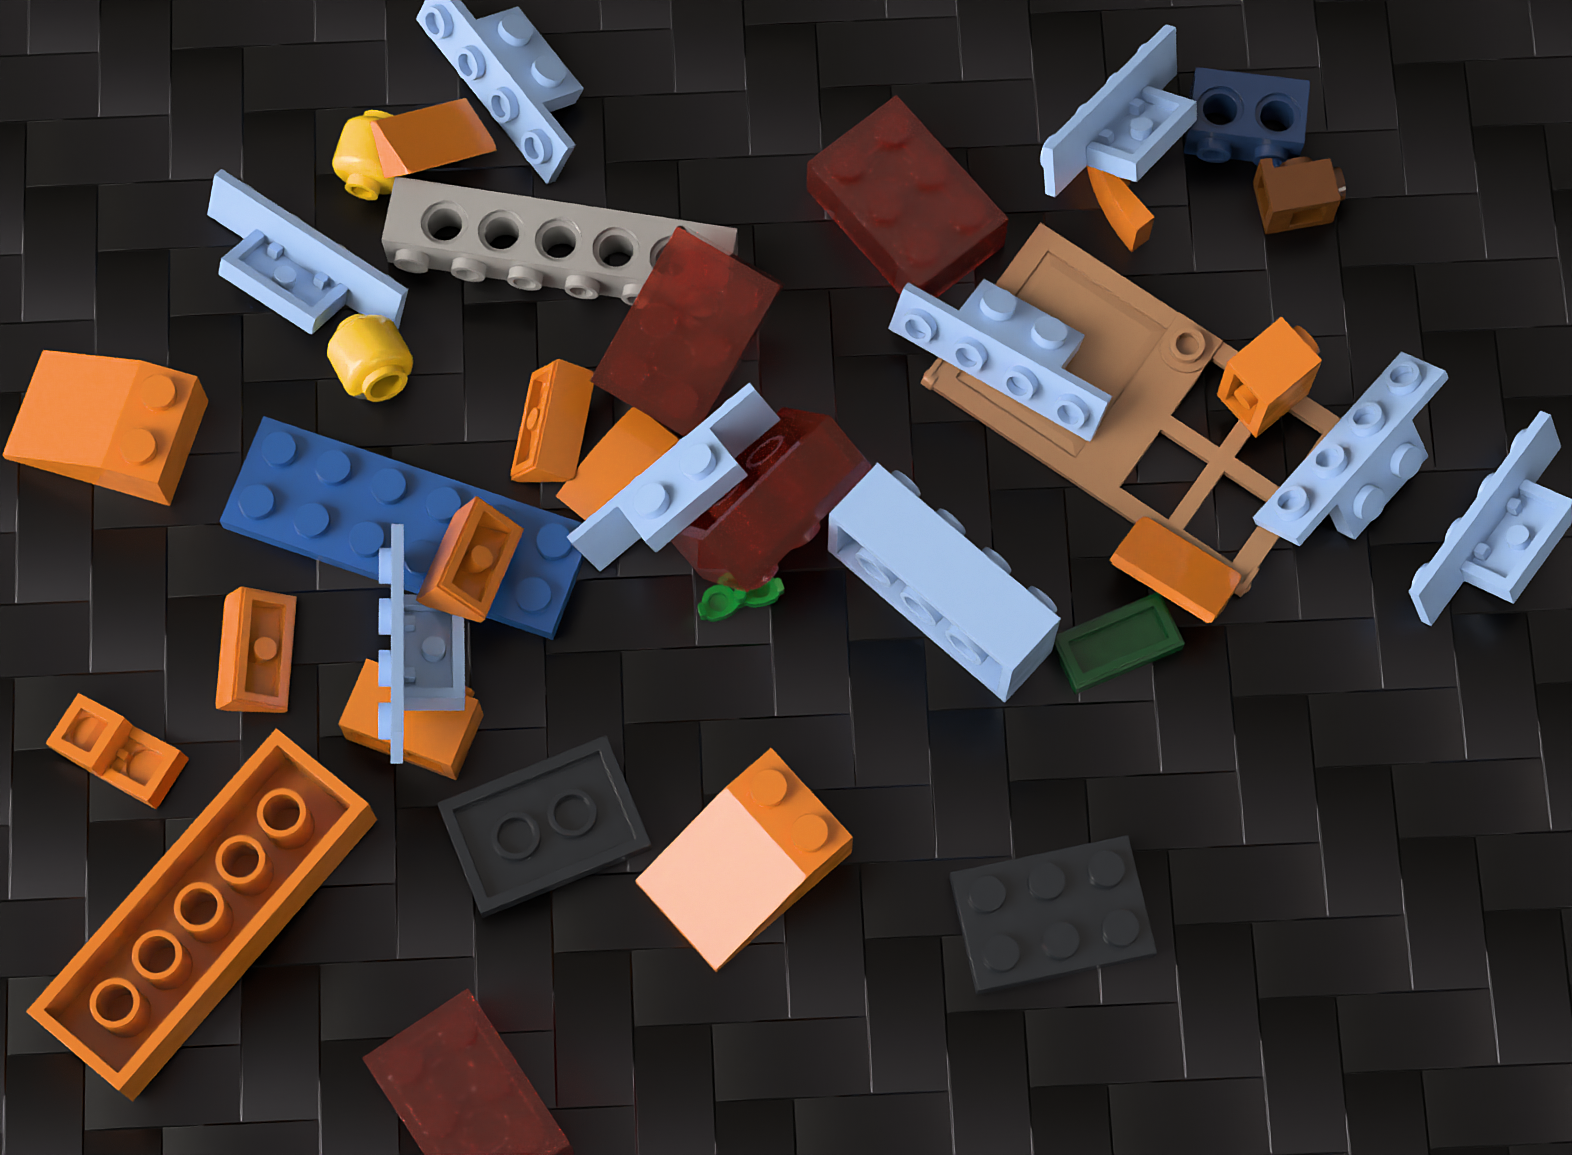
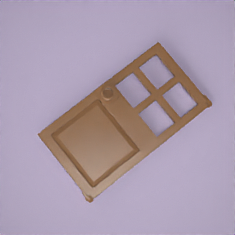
(1148, 365)

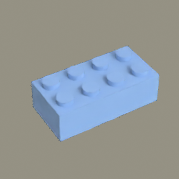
(943, 580)

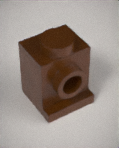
(1298, 193)

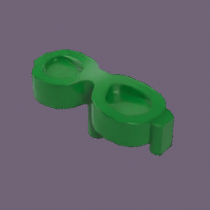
(722, 602)

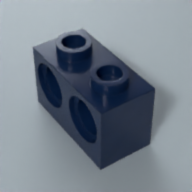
(1246, 103)

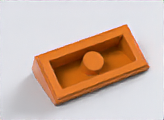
(430, 138)
(553, 423)
(470, 561)
(1176, 569)
(256, 651)

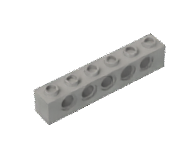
(424, 207)

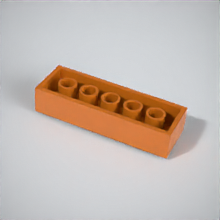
(203, 914)

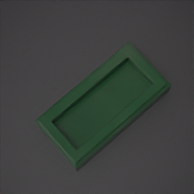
(1117, 642)

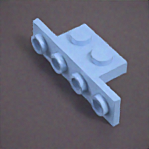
(511, 75)
(1125, 122)
(295, 265)
(1008, 349)
(1360, 459)
(678, 484)
(1504, 530)
(425, 652)

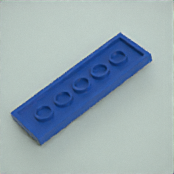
(341, 507)

